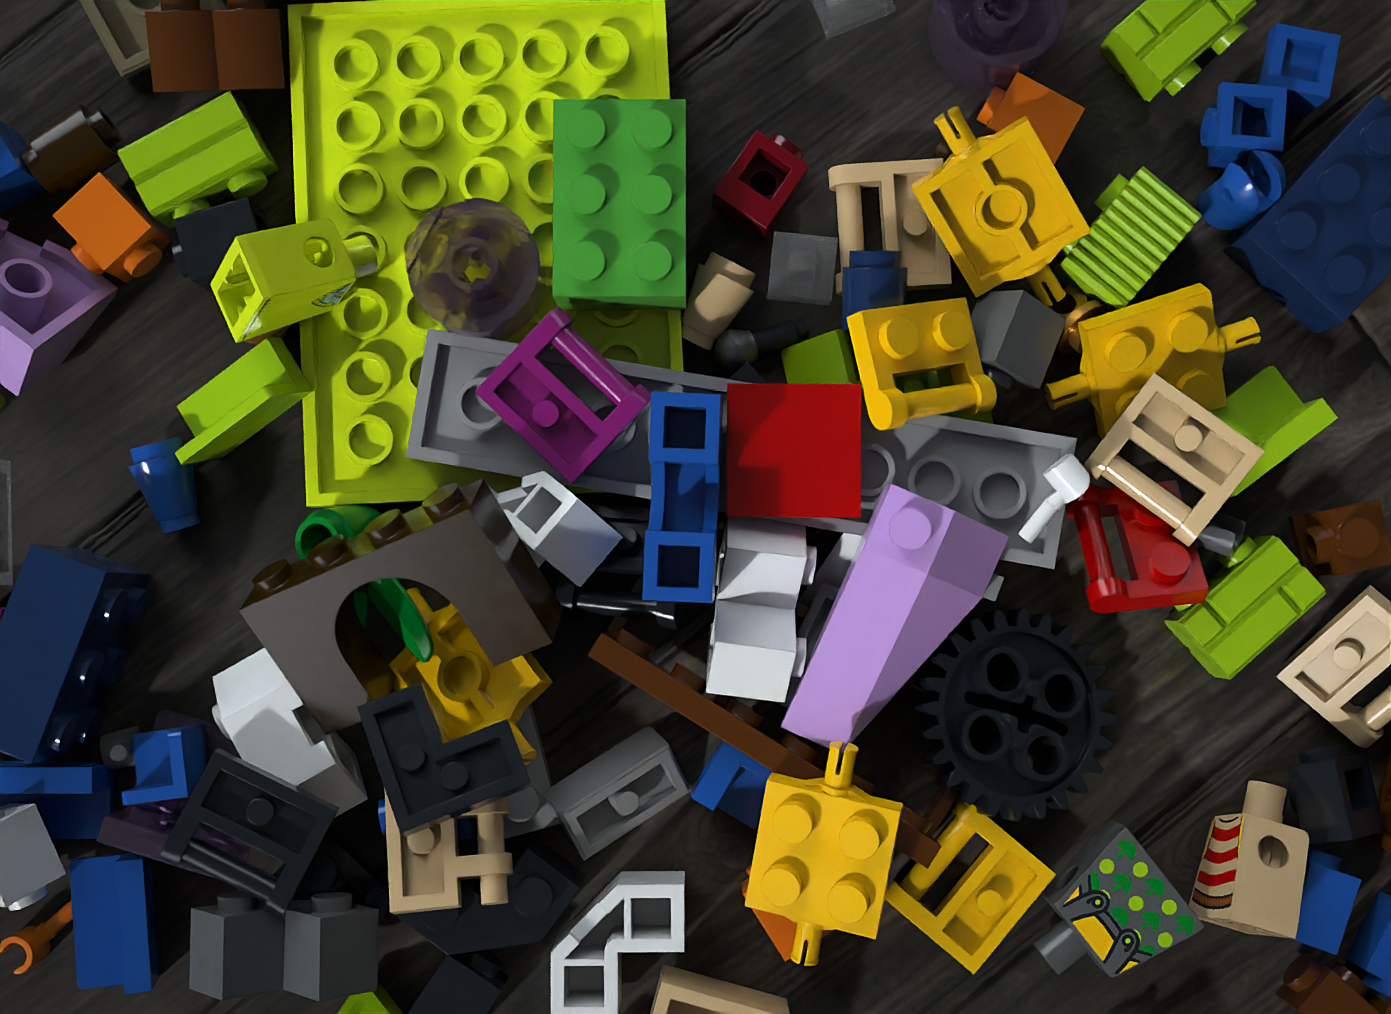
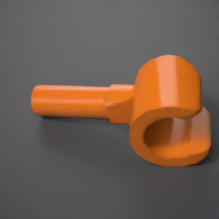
(37, 939)

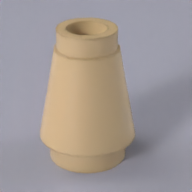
(715, 299)

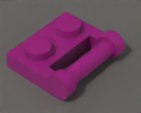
(548, 411)

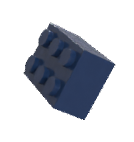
(1330, 228)
(63, 648)

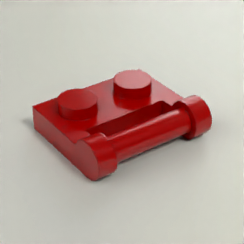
(1159, 564)

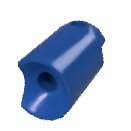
(1243, 191)

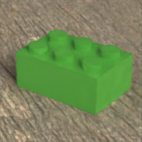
(619, 204)

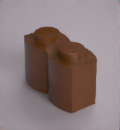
(216, 47)

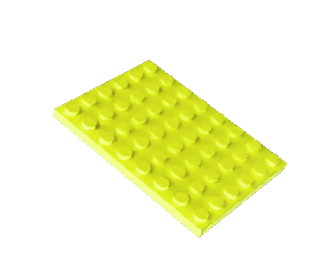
(414, 114)

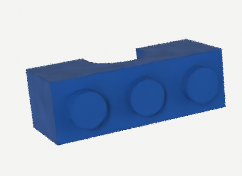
(684, 497)

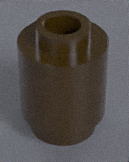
(72, 149)

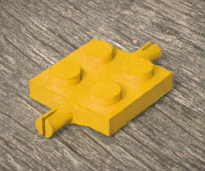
(1000, 207)
(1161, 336)
(463, 682)
(823, 854)

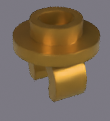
(1081, 310)

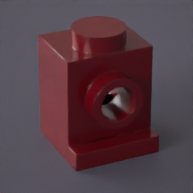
(761, 157)

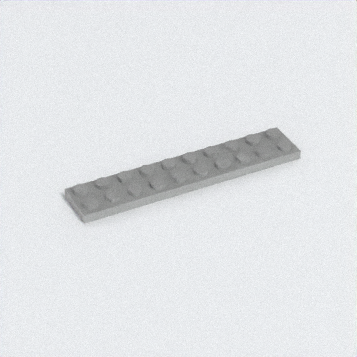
(956, 462)

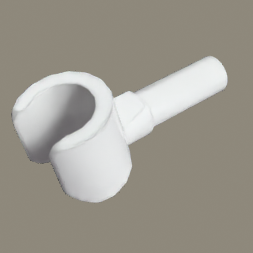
(1069, 481)

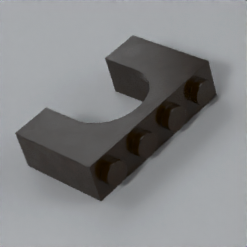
(450, 543)

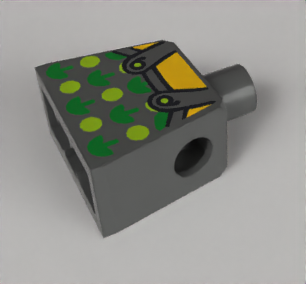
(1113, 906)

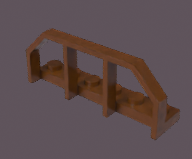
(741, 728)

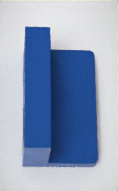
(67, 794)
(114, 922)

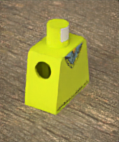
(288, 275)

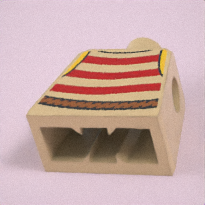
(1253, 867)

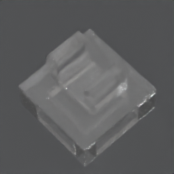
(802, 268)

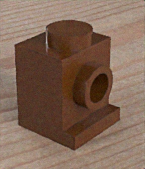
(1342, 539)
(1324, 990)

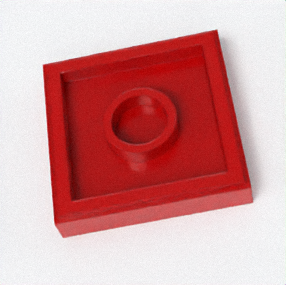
(794, 450)

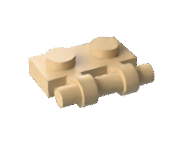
(428, 867)

